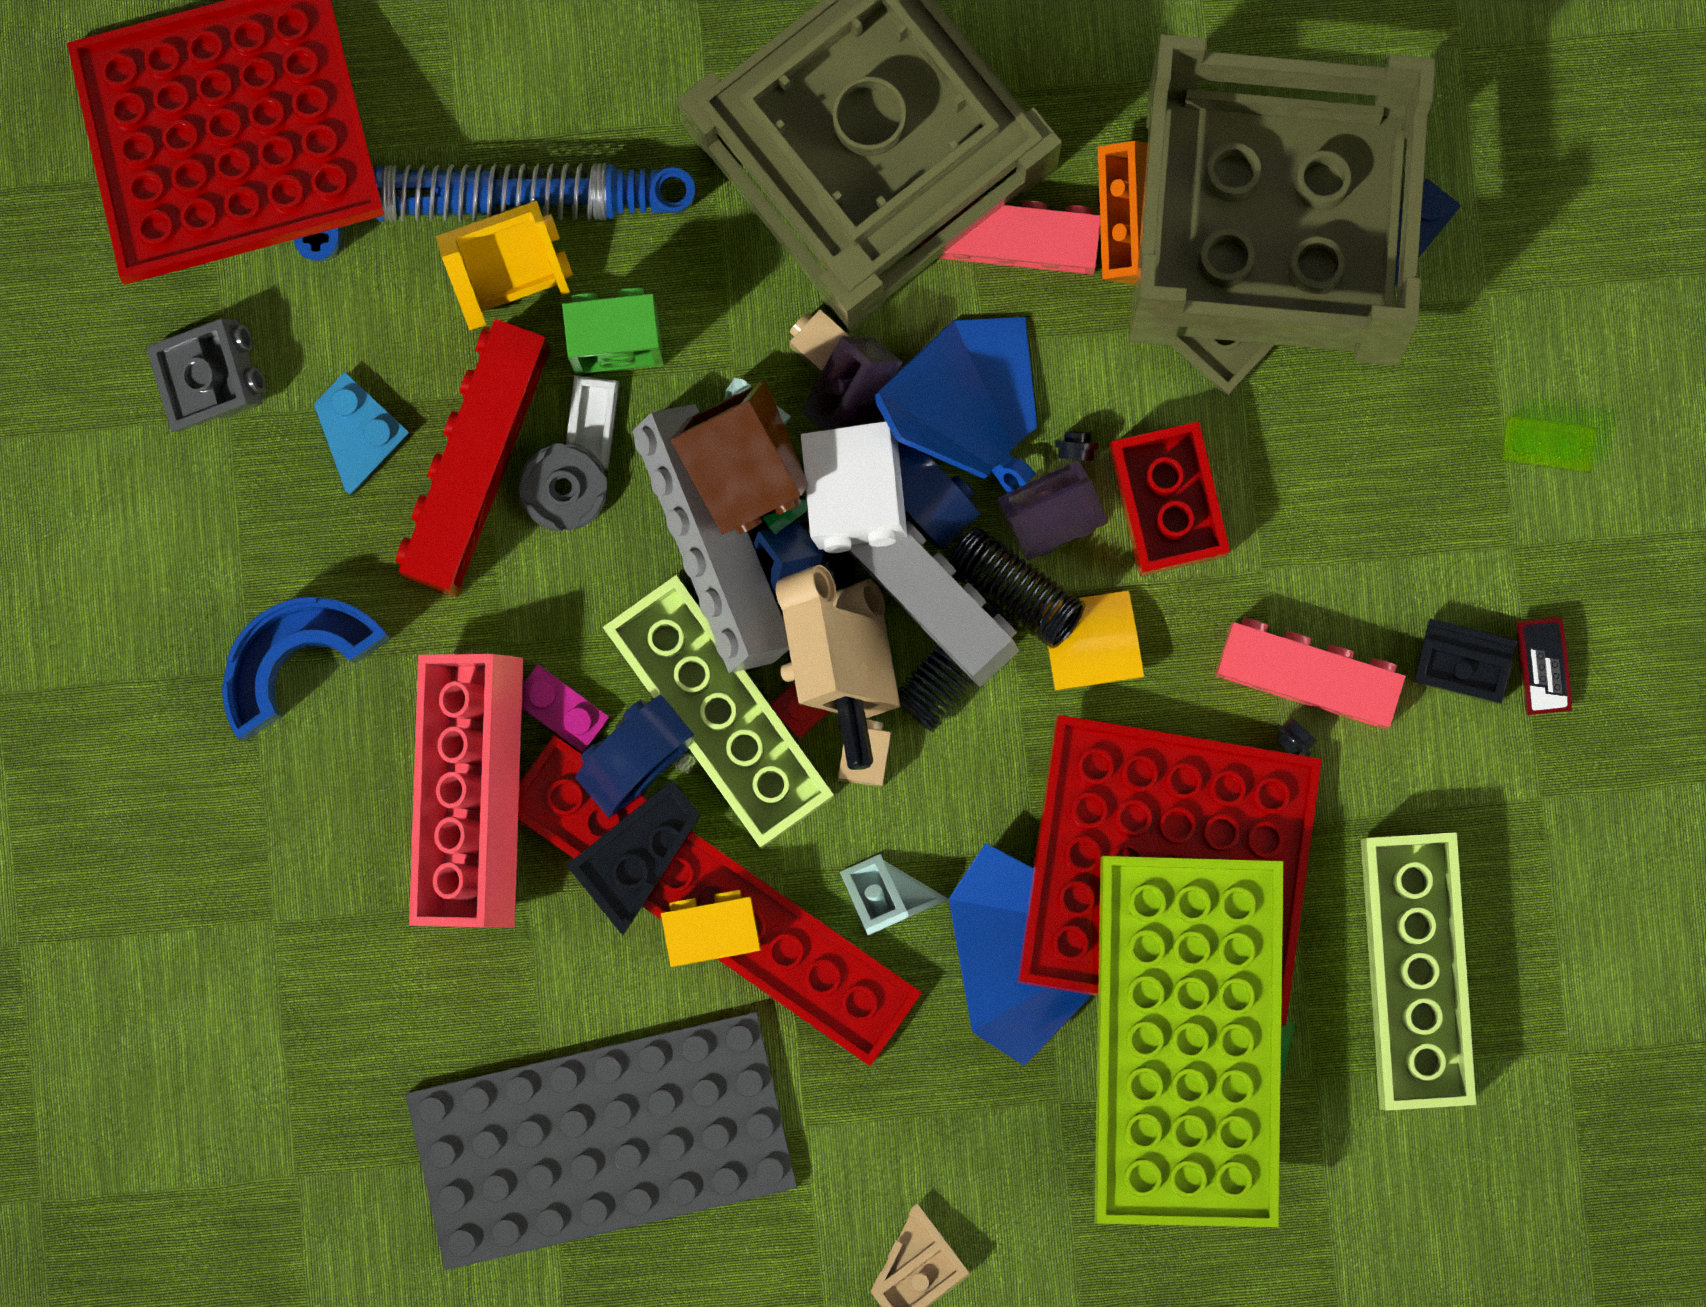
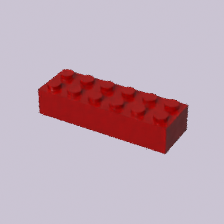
(474, 457)

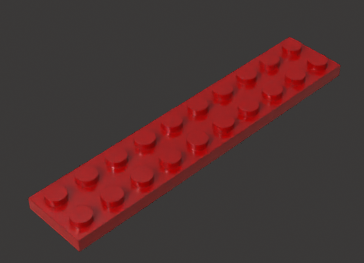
(799, 958)

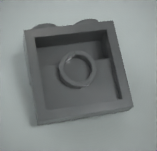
(206, 374)

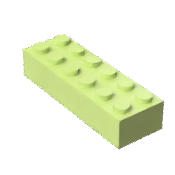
(732, 723)
(1418, 971)

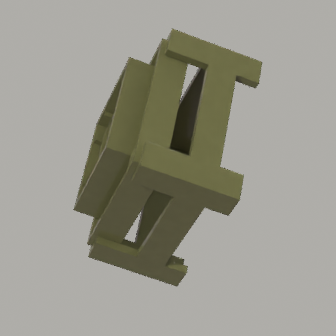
(868, 140)
(1281, 208)

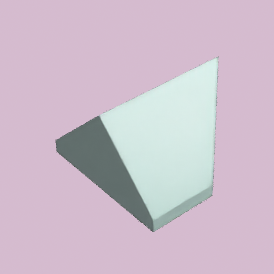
(886, 894)

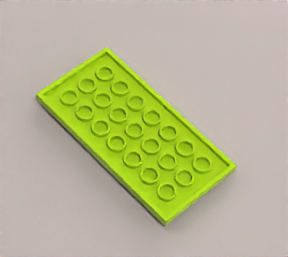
(1189, 1042)

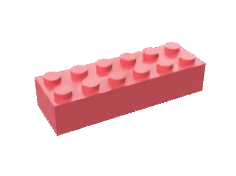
(466, 791)

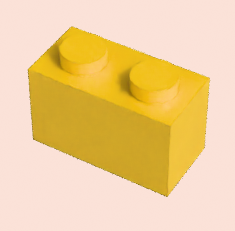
(710, 930)

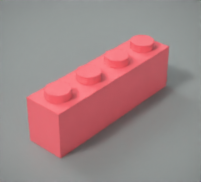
(1030, 238)
(1309, 674)

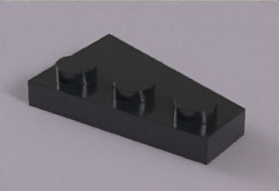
(634, 855)

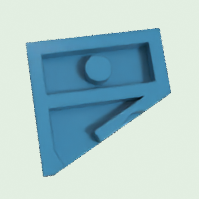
(357, 431)

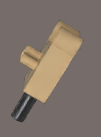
(839, 653)

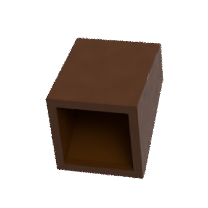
(741, 459)

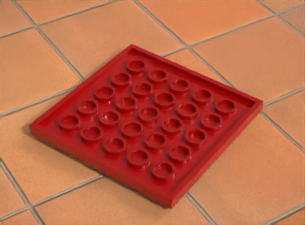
(223, 132)
(1158, 798)

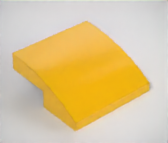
(1101, 645)

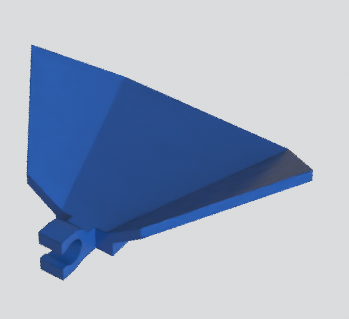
(967, 398)
(989, 933)

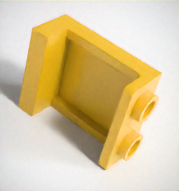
(503, 260)

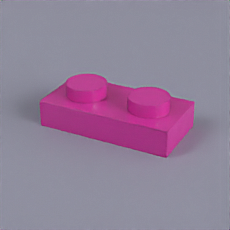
(562, 709)

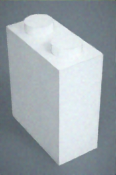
(853, 487)

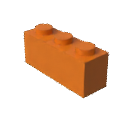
(1121, 205)

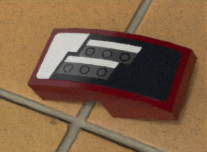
(1544, 665)

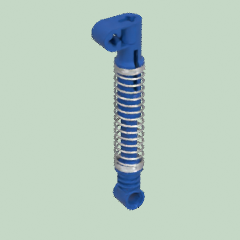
(482, 191)

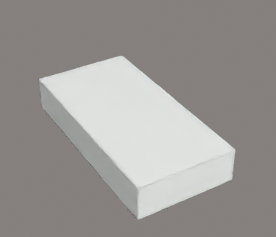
(593, 415)

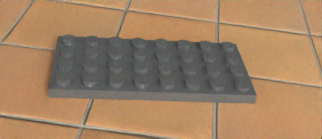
(601, 1141)

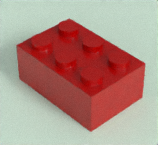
(1169, 499)

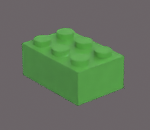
(612, 332)

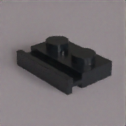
(1464, 661)

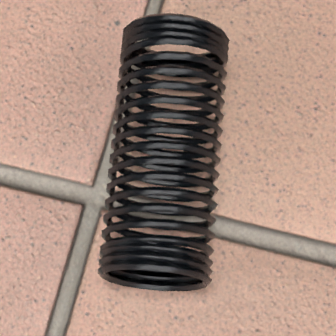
(969, 556)
(914, 706)

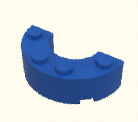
(273, 639)

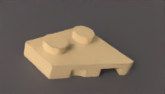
(918, 1266)

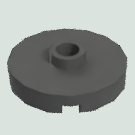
(563, 509)

